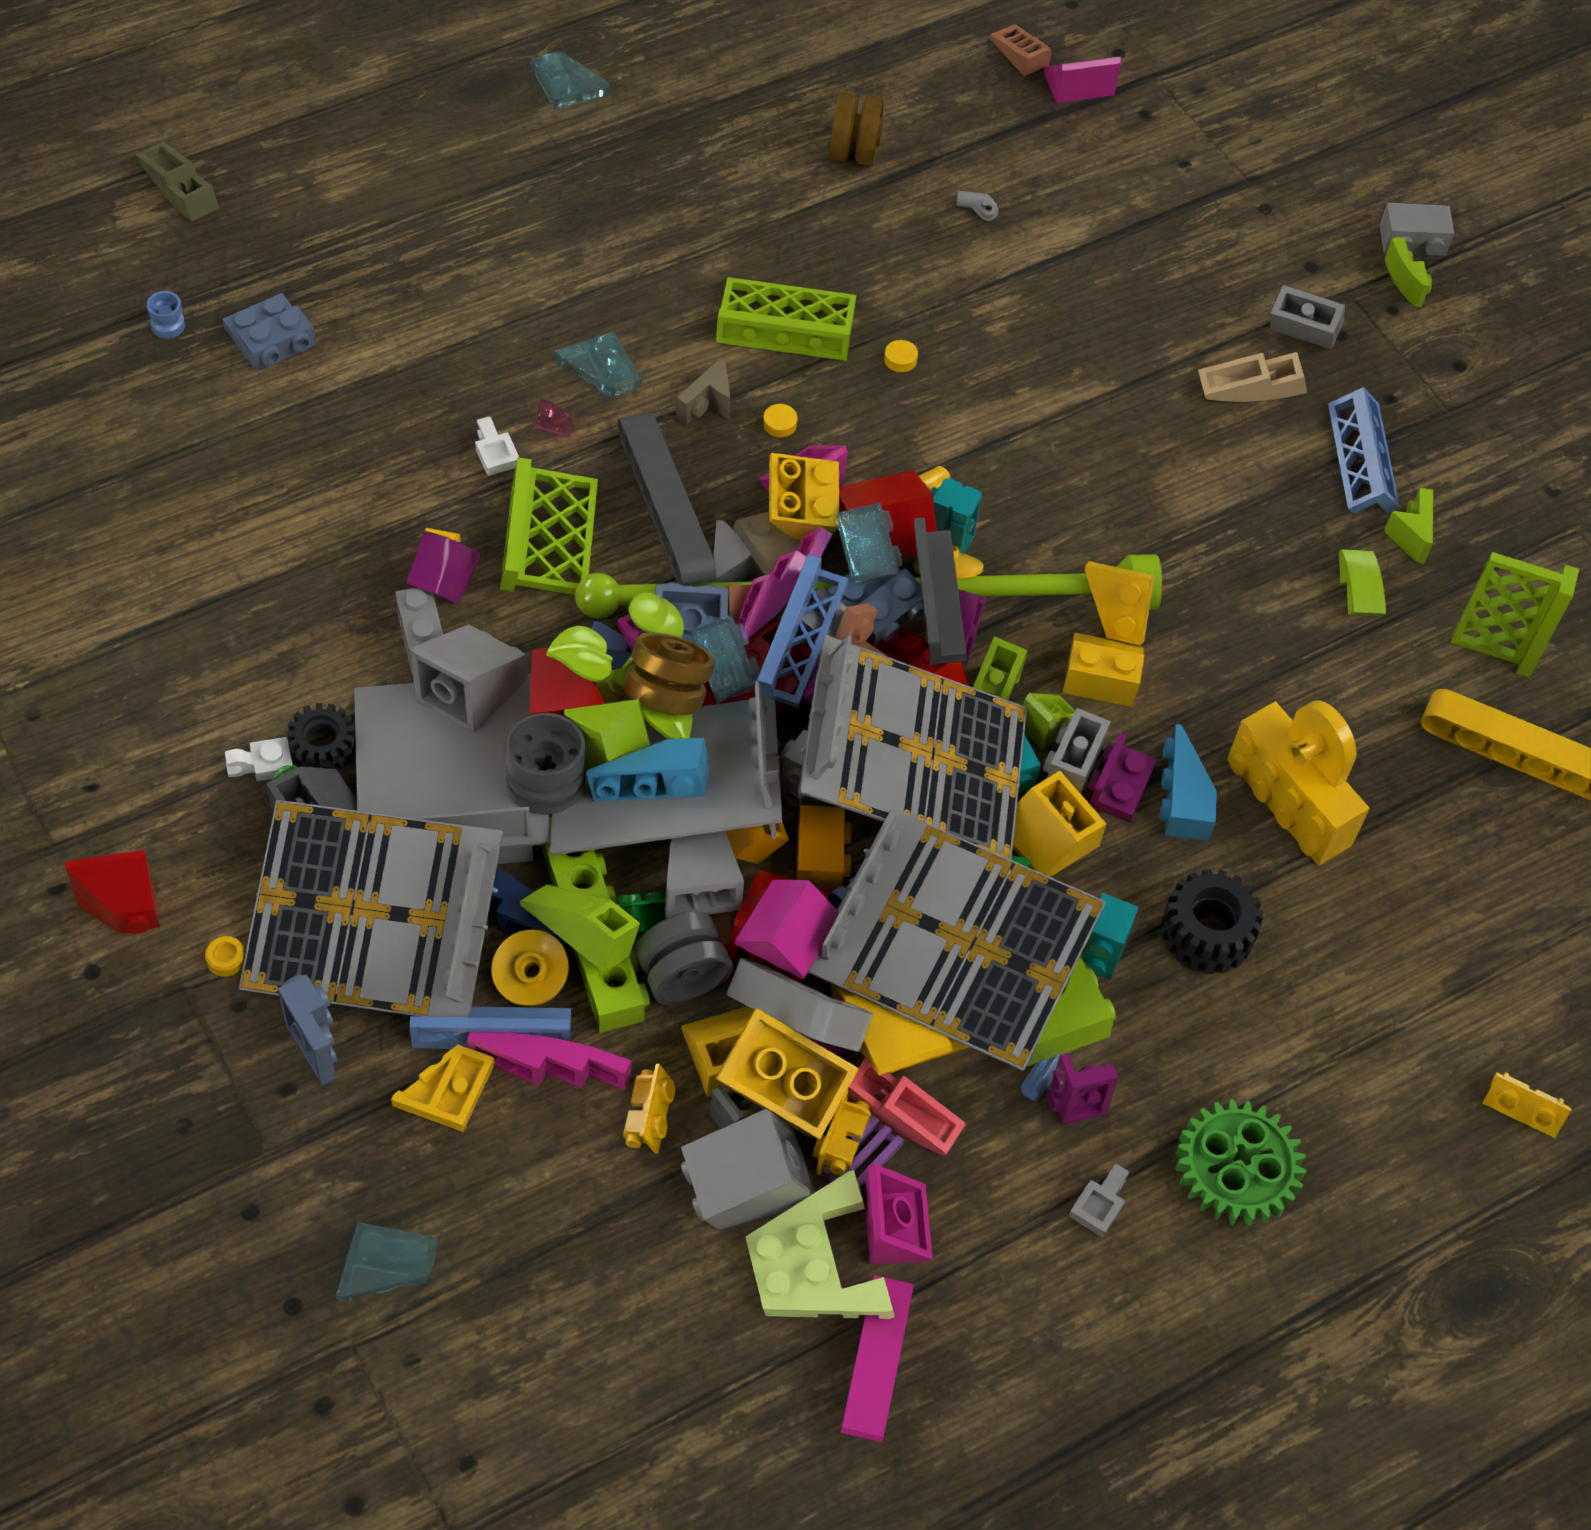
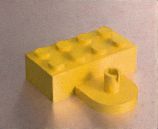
(1302, 774)

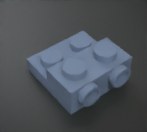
(270, 331)
(895, 599)
(696, 604)
(309, 1022)

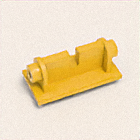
(654, 1093)
(1526, 1105)
(834, 1148)

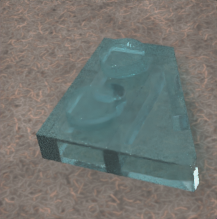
(567, 80)
(603, 363)
(384, 1260)

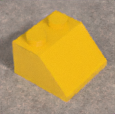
(1104, 670)

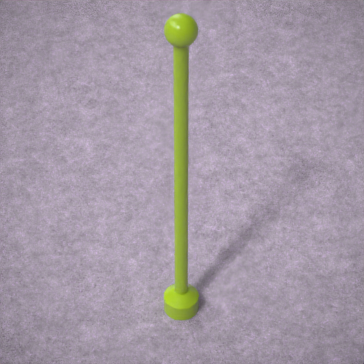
(600, 594)

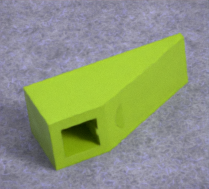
(586, 922)

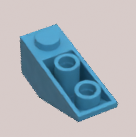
(658, 771)
(1190, 792)

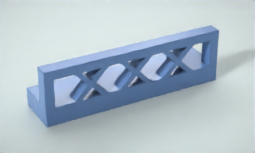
(1375, 451)
(792, 622)
(453, 1031)

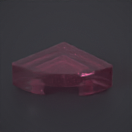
(554, 419)

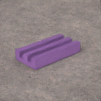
(882, 1134)

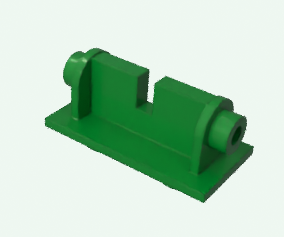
(646, 912)

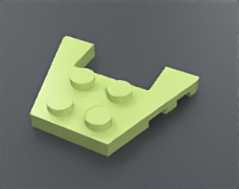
(797, 1263)

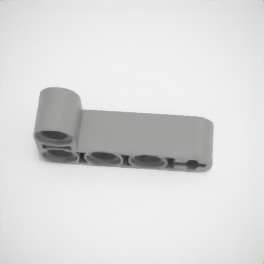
(799, 1006)

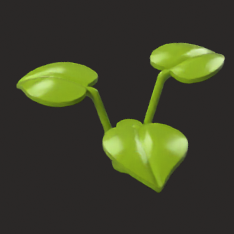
(586, 655)

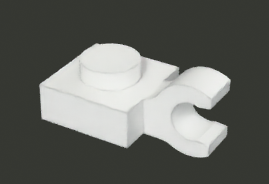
(494, 450)
(263, 759)

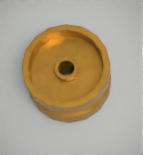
(857, 128)
(668, 673)

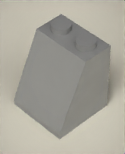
(466, 675)
(746, 1171)

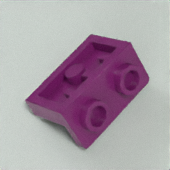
(1121, 780)
(1081, 1093)

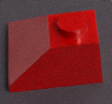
(116, 890)

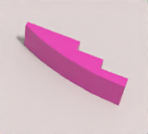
(772, 591)
(535, 1056)
(877, 1366)

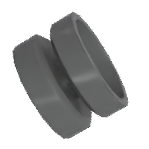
(683, 958)

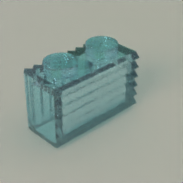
(868, 544)
(732, 670)

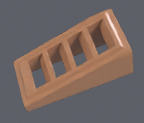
(1028, 59)

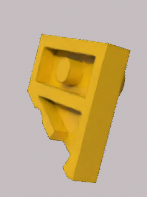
(1121, 600)
(448, 1089)

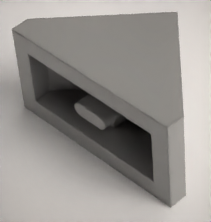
(731, 555)

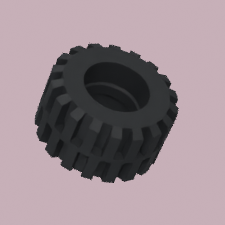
(1216, 896)

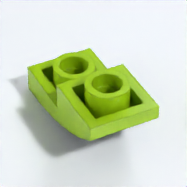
(1408, 274)
(1364, 583)

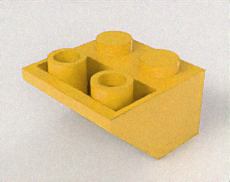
(803, 494)
(1055, 825)
(712, 1041)

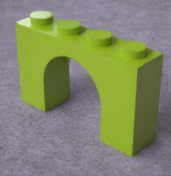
(1078, 1018)

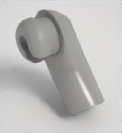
(980, 203)

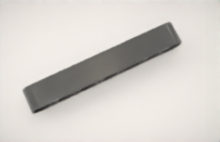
(666, 500)

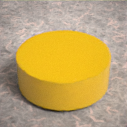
(901, 356)
(780, 420)
(225, 956)

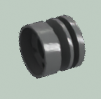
(545, 763)

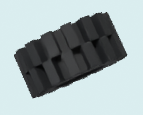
(317, 721)

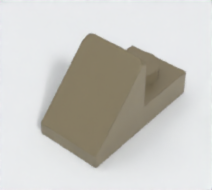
(707, 391)

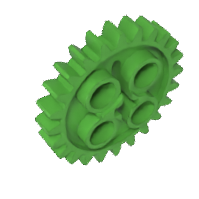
(1255, 1192)

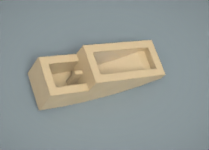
(1254, 379)

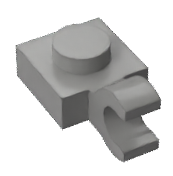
(1099, 1203)

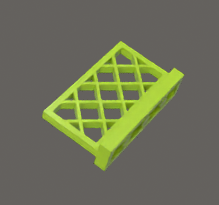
(783, 331)
(519, 531)
(1539, 620)

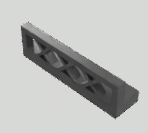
(940, 595)

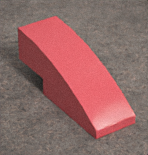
(905, 1108)

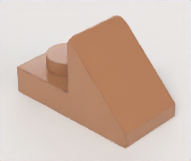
(858, 623)

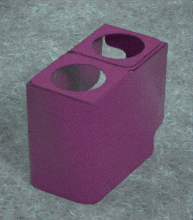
(443, 566)

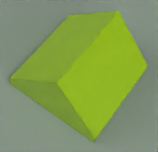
(610, 730)

